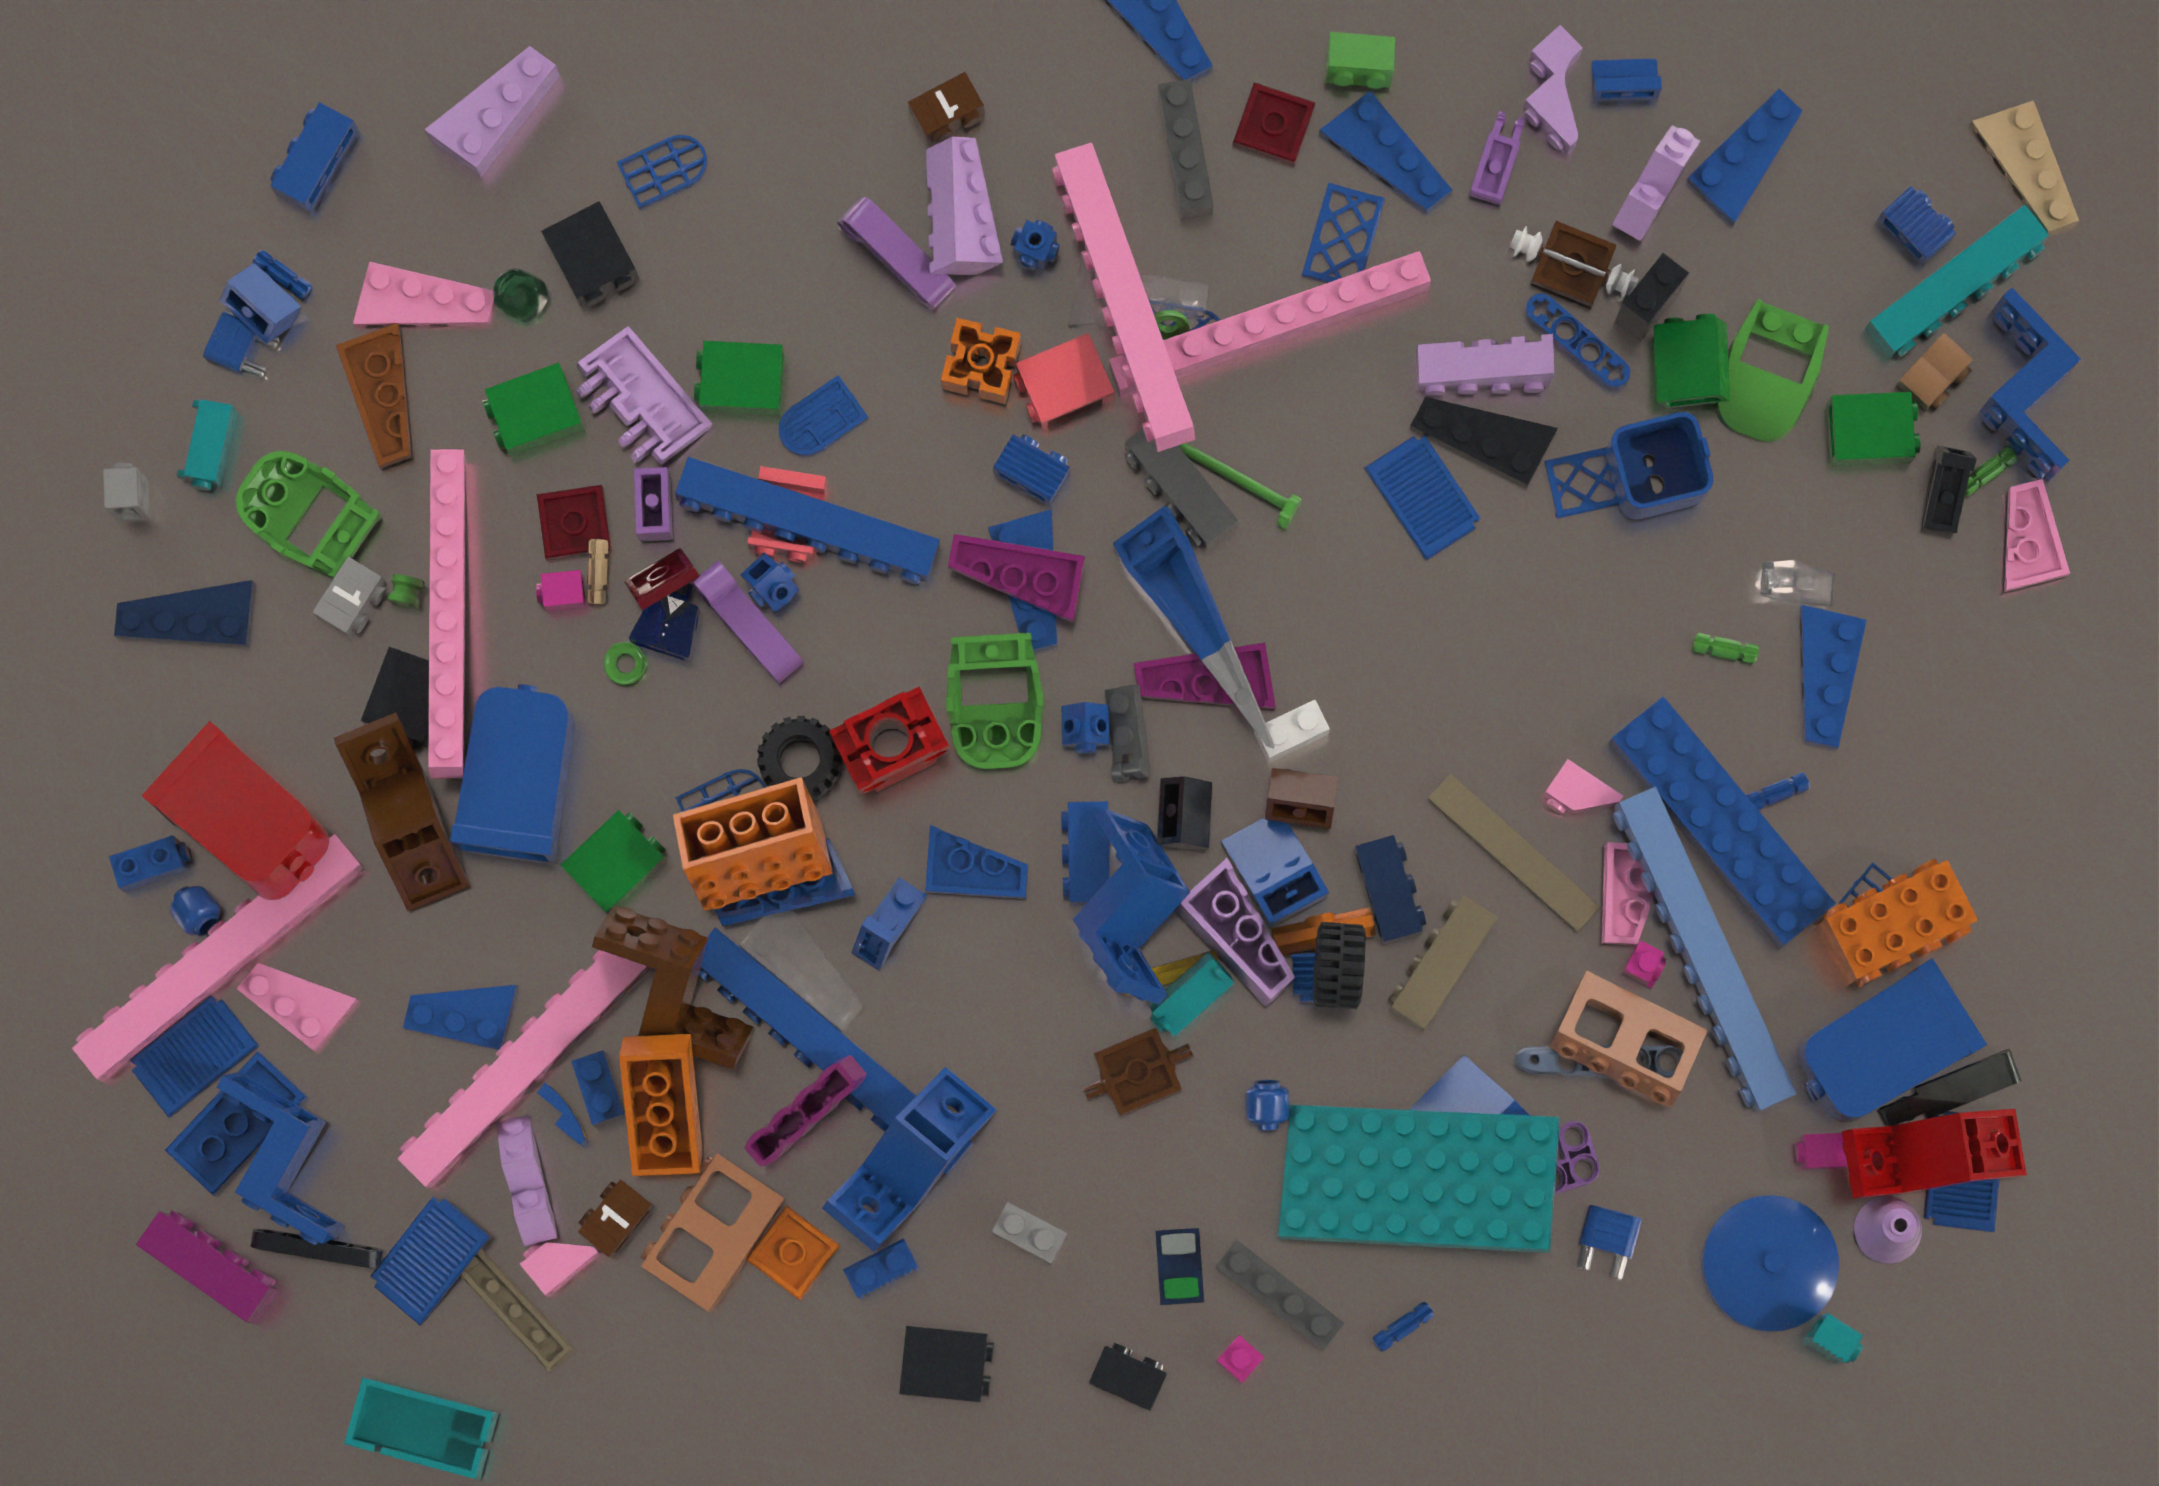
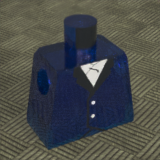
(669, 626)

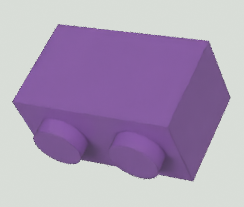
(653, 504)

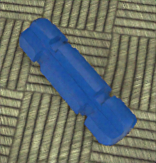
(282, 274)
(1779, 790)
(1403, 1326)

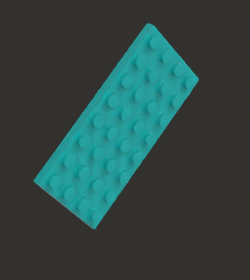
(1420, 1178)

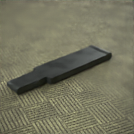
(1955, 1089)

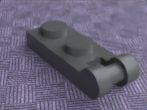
(1127, 733)

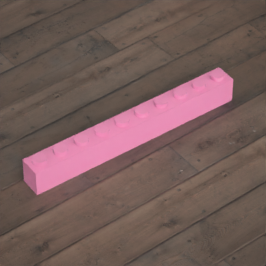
(1124, 298)
(1289, 317)
(447, 614)
(209, 965)
(519, 1066)

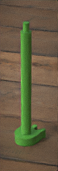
(1289, 505)

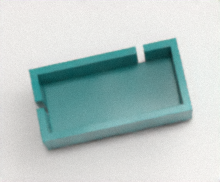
(421, 1428)

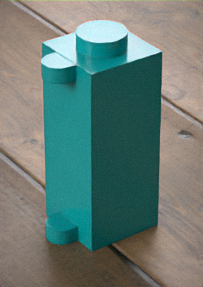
(209, 444)
(1191, 994)

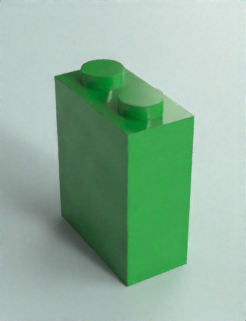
(1691, 361)
(740, 378)
(532, 410)
(1873, 429)
(615, 861)

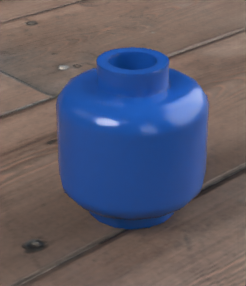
(194, 910)
(1267, 1104)

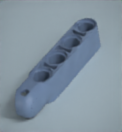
(1548, 1061)

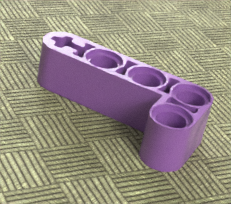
(906, 260)
(747, 622)
(1573, 1154)

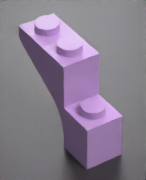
(1550, 103)
(1656, 182)
(525, 1180)

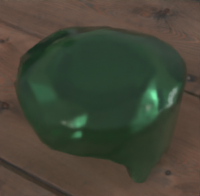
(520, 294)

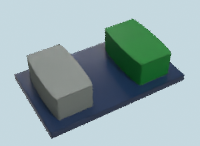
(1179, 1266)

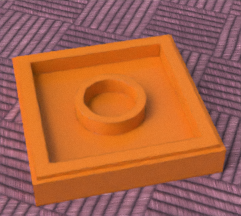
(793, 1252)

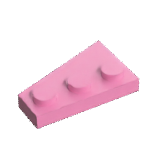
(2032, 538)
(1624, 897)
(297, 1004)

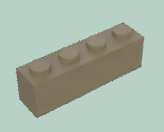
(1443, 963)

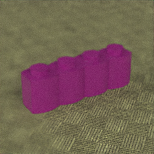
(805, 1110)

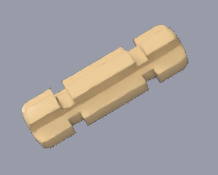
(597, 571)

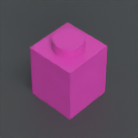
(561, 591)
(1821, 1151)
(1240, 1359)

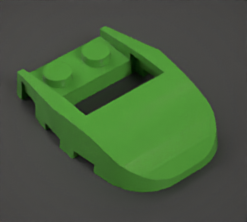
(1760, 401)
(281, 492)
(994, 733)

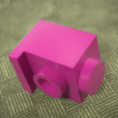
(1645, 964)

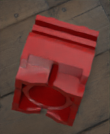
(904, 712)

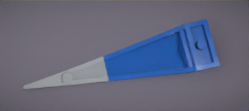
(1170, 574)

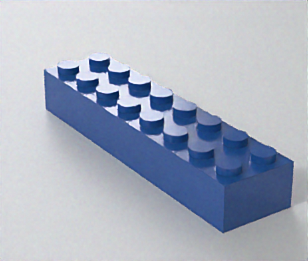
(1721, 823)

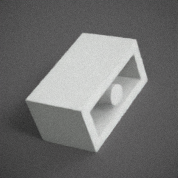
(1294, 730)

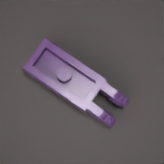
(1496, 162)

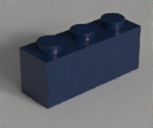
(1389, 889)

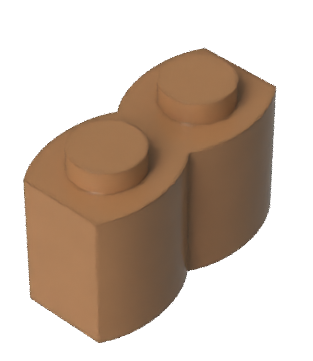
(1936, 372)

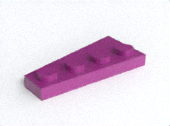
(1027, 573)
(1189, 679)

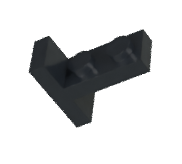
(1948, 488)

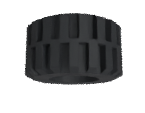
(796, 731)
(1339, 965)

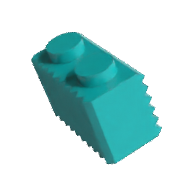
(1834, 1339)

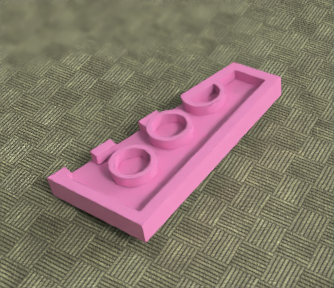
(419, 299)

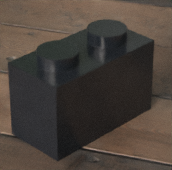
(1184, 813)
(1128, 1377)

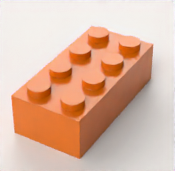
(661, 1104)

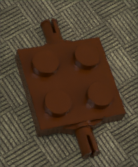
(1137, 1071)

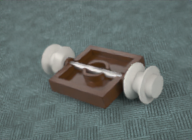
(1573, 263)

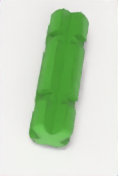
(1990, 469)
(1725, 648)

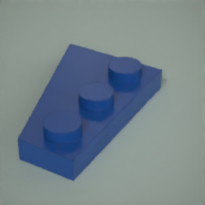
(970, 869)
(463, 1015)

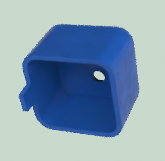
(1679, 459)

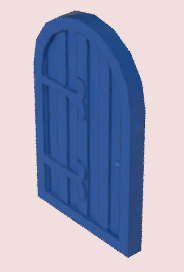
(820, 418)

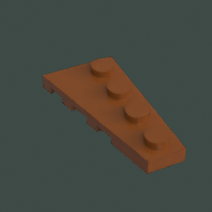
(378, 385)

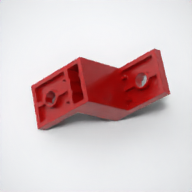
(1933, 1153)

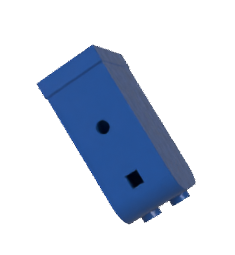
(515, 775)
(1887, 1045)

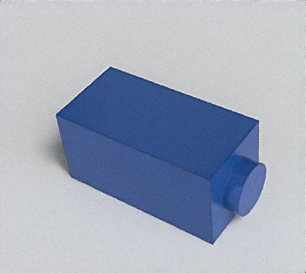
(150, 863)

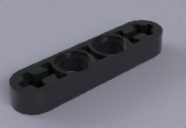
(329, 1251)

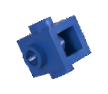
(1035, 255)
(770, 582)
(1085, 726)

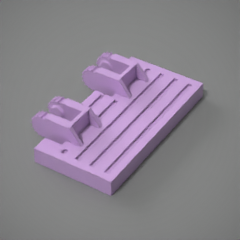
(642, 391)

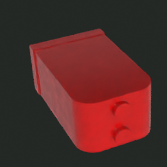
(239, 814)

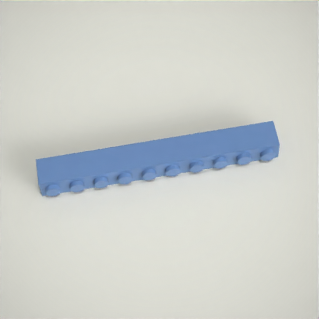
(1704, 949)

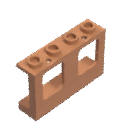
(1638, 1019)
(729, 1243)

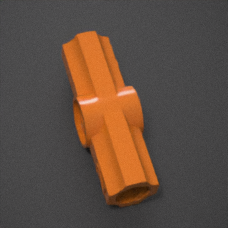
(1302, 935)

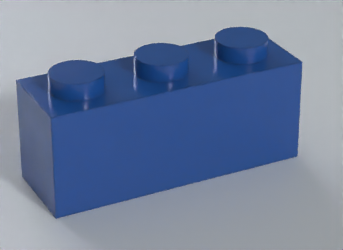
(313, 156)
(1085, 853)

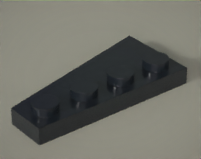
(1491, 439)

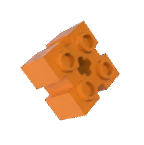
(971, 342)

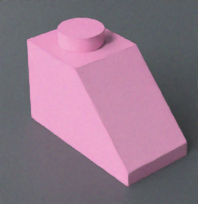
(1579, 791)
(556, 1263)

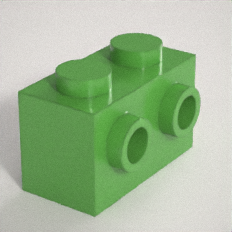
(1360, 60)

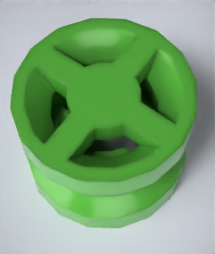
(405, 591)

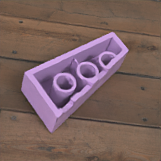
(492, 113)
(960, 210)

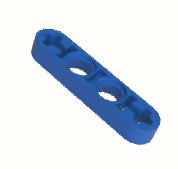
(1581, 337)

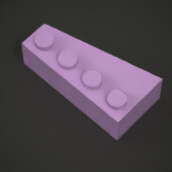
(1485, 366)
(1235, 931)

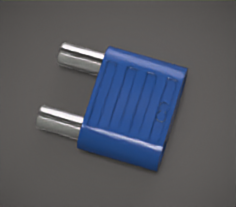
(232, 345)
(1609, 1233)

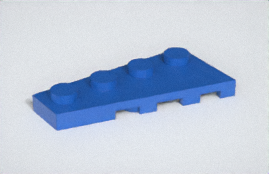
(1038, 533)

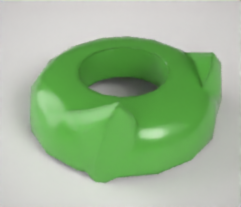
(1181, 326)
(612, 669)

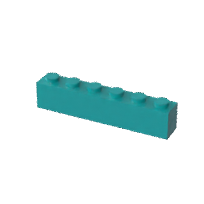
(1957, 282)

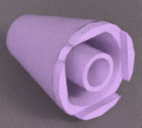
(1876, 1229)

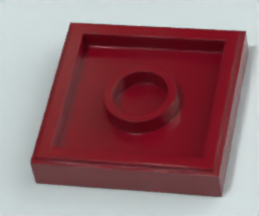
(1274, 123)
(571, 520)
(661, 578)

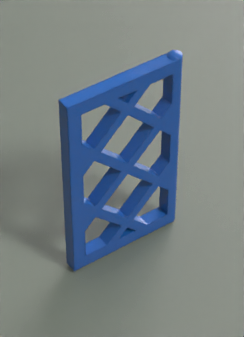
(1326, 215)
(1587, 504)

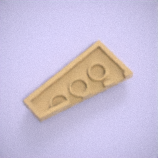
(2026, 156)

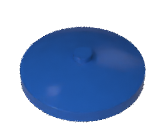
(1770, 1263)

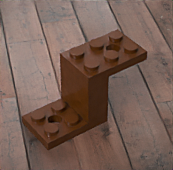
(401, 811)
(677, 961)

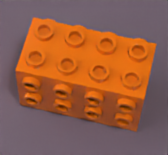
(752, 844)
(1896, 923)

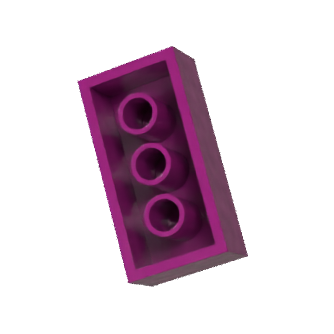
(208, 1267)

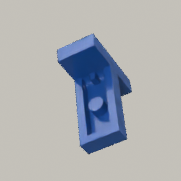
(887, 923)

